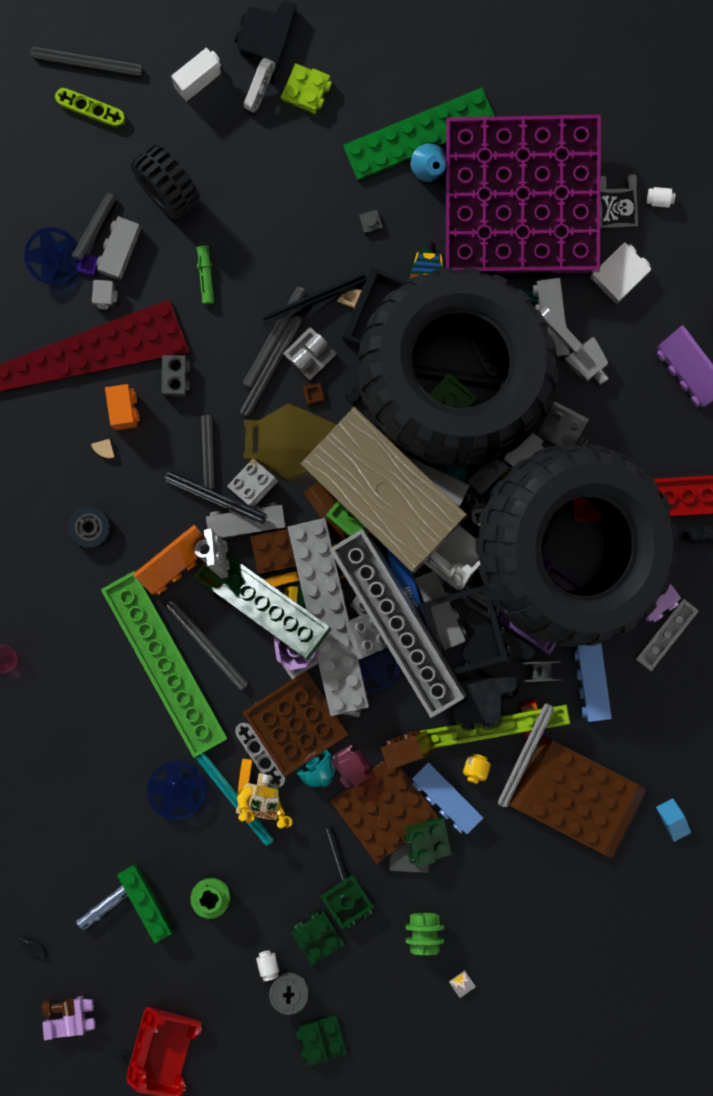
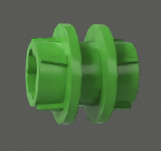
(205, 909)
(424, 933)

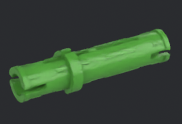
(204, 266)

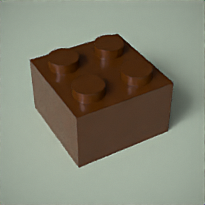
(273, 552)
(411, 748)

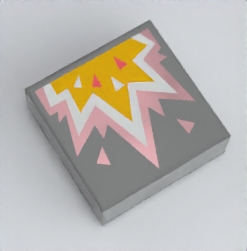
(462, 983)

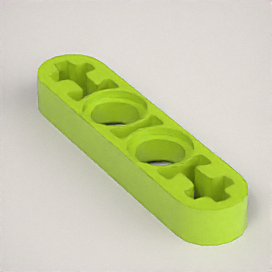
(89, 109)

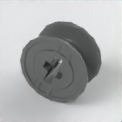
(541, 671)
(298, 999)

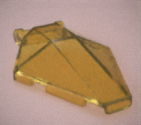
(286, 438)

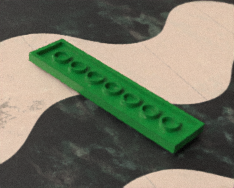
(399, 141)

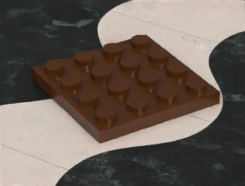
(295, 723)
(382, 809)

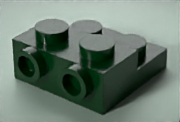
(427, 841)
(347, 902)
(317, 937)
(321, 1040)

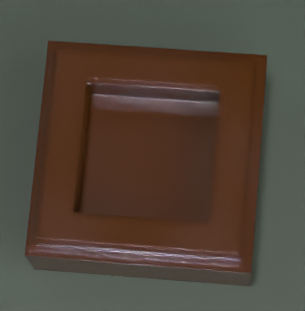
(313, 394)

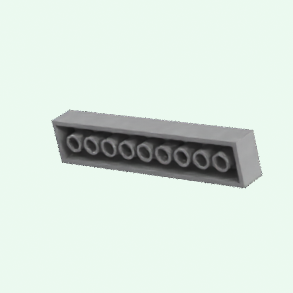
(326, 601)
(398, 622)

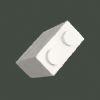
(196, 74)
(621, 272)

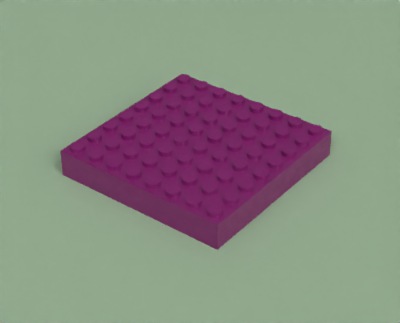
(523, 193)

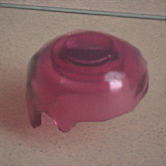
(8, 659)

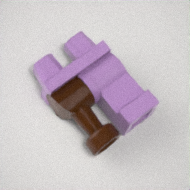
(73, 1018)

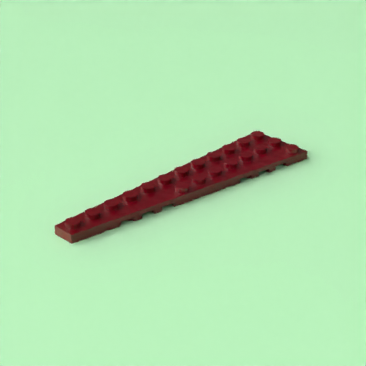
(118, 343)

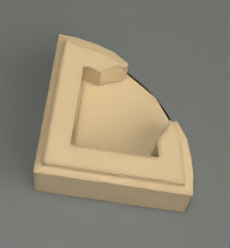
(350, 298)
(104, 448)

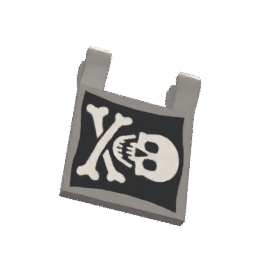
(619, 205)

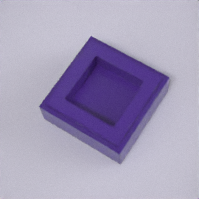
(88, 265)

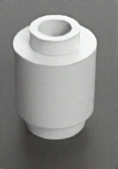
(660, 197)
(267, 965)

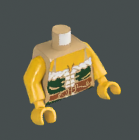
(261, 802)

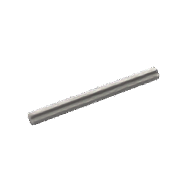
(525, 755)

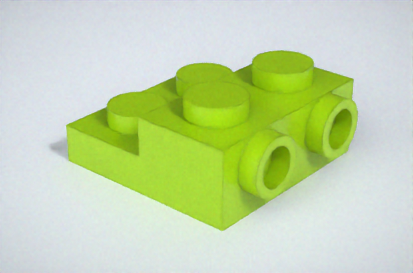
(306, 88)

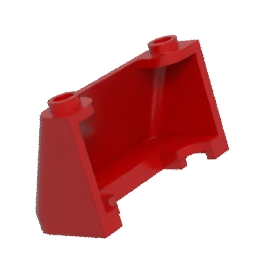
(161, 1052)

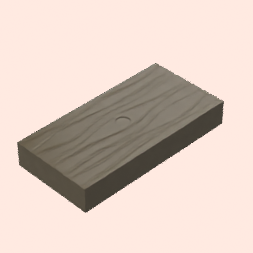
(384, 490)

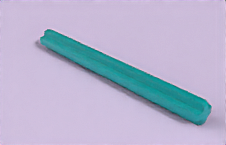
(232, 795)

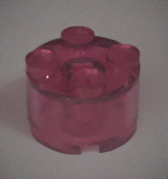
(351, 766)

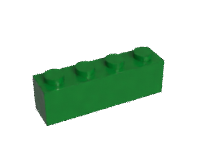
(145, 903)

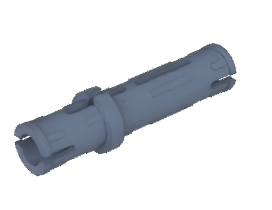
(98, 911)

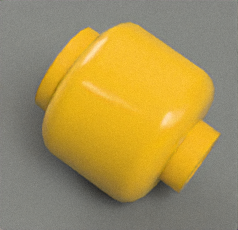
(476, 768)

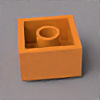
(121, 407)

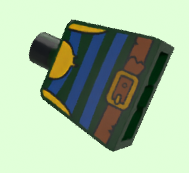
(426, 261)

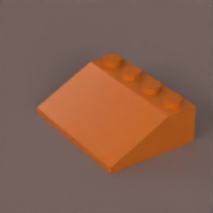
(170, 562)

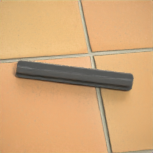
(94, 226)
(208, 459)

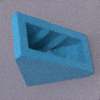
(673, 819)

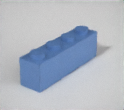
(593, 682)
(447, 798)

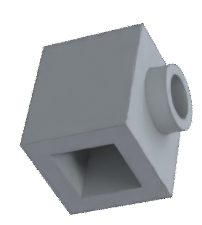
(103, 294)

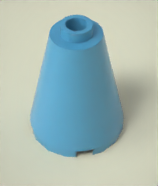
(423, 159)

